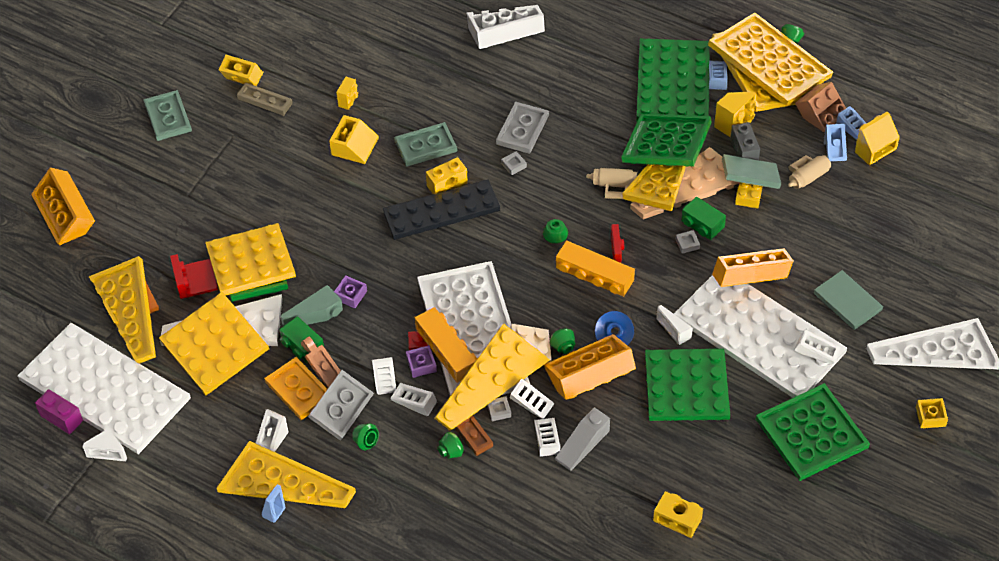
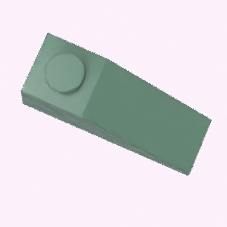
(316, 308)

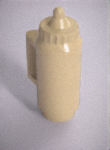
(808, 170)
(612, 178)

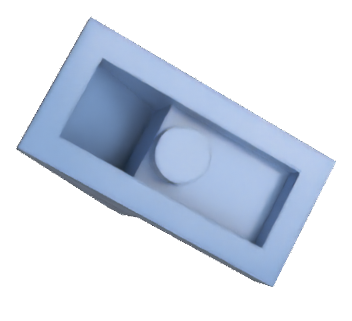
(835, 142)

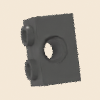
(744, 141)

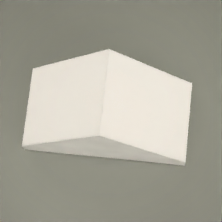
(272, 430)
(105, 447)

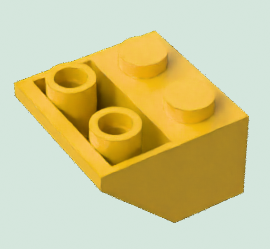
(733, 110)
(877, 139)
(353, 140)

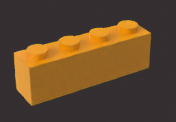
(752, 267)
(595, 268)
(445, 343)

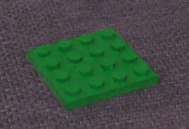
(666, 139)
(687, 384)
(812, 431)

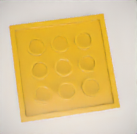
(250, 259)
(214, 343)

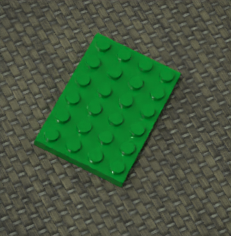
(673, 77)

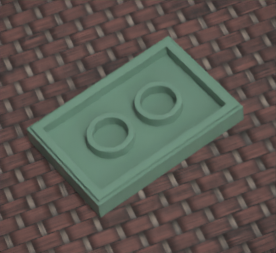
(167, 115)
(425, 144)
(751, 171)
(848, 300)

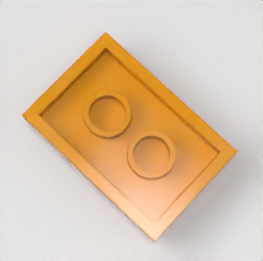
(296, 387)

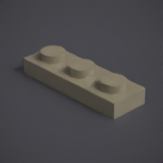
(264, 99)

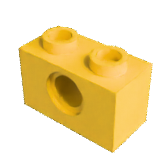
(240, 70)
(447, 176)
(681, 523)

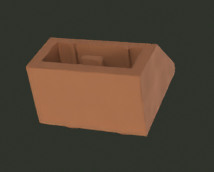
(821, 105)

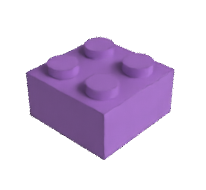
(351, 291)
(421, 361)

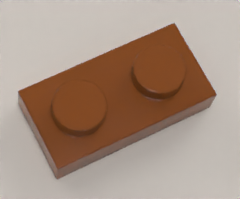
(474, 435)

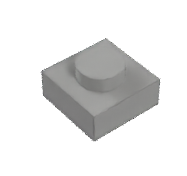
(513, 163)
(687, 241)
(499, 409)

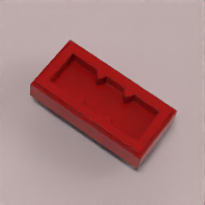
(617, 243)

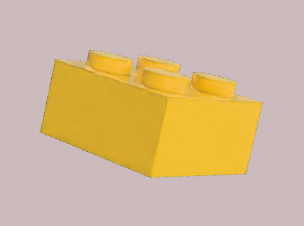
(347, 93)
(748, 195)
(931, 413)

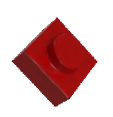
(416, 340)

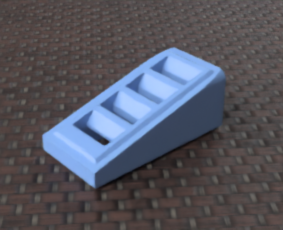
(717, 75)
(847, 117)
(274, 505)

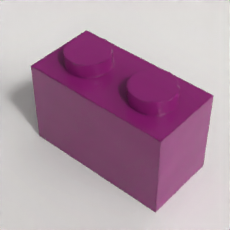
(59, 411)

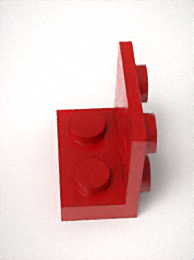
(193, 277)

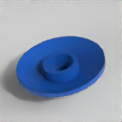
(615, 319)

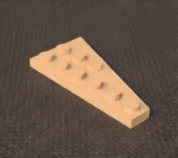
(699, 180)

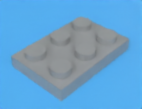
(522, 127)
(341, 405)

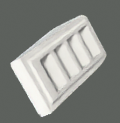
(676, 327)
(808, 350)
(384, 377)
(535, 394)
(423, 406)
(547, 449)

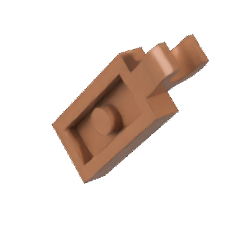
(320, 362)

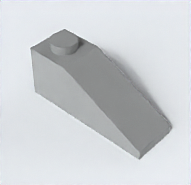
(584, 438)

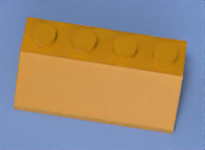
(62, 206)
(590, 366)

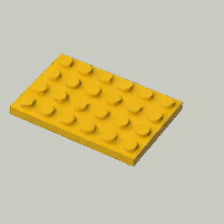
(770, 59)

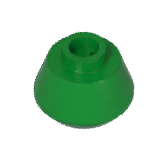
(792, 32)
(555, 231)
(563, 340)
(365, 436)
(450, 446)

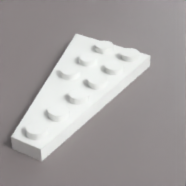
(261, 315)
(951, 345)

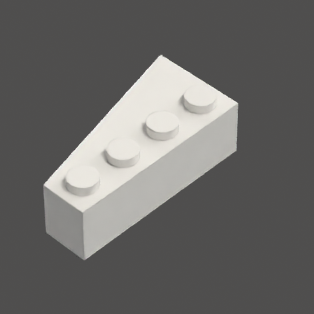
(505, 25)

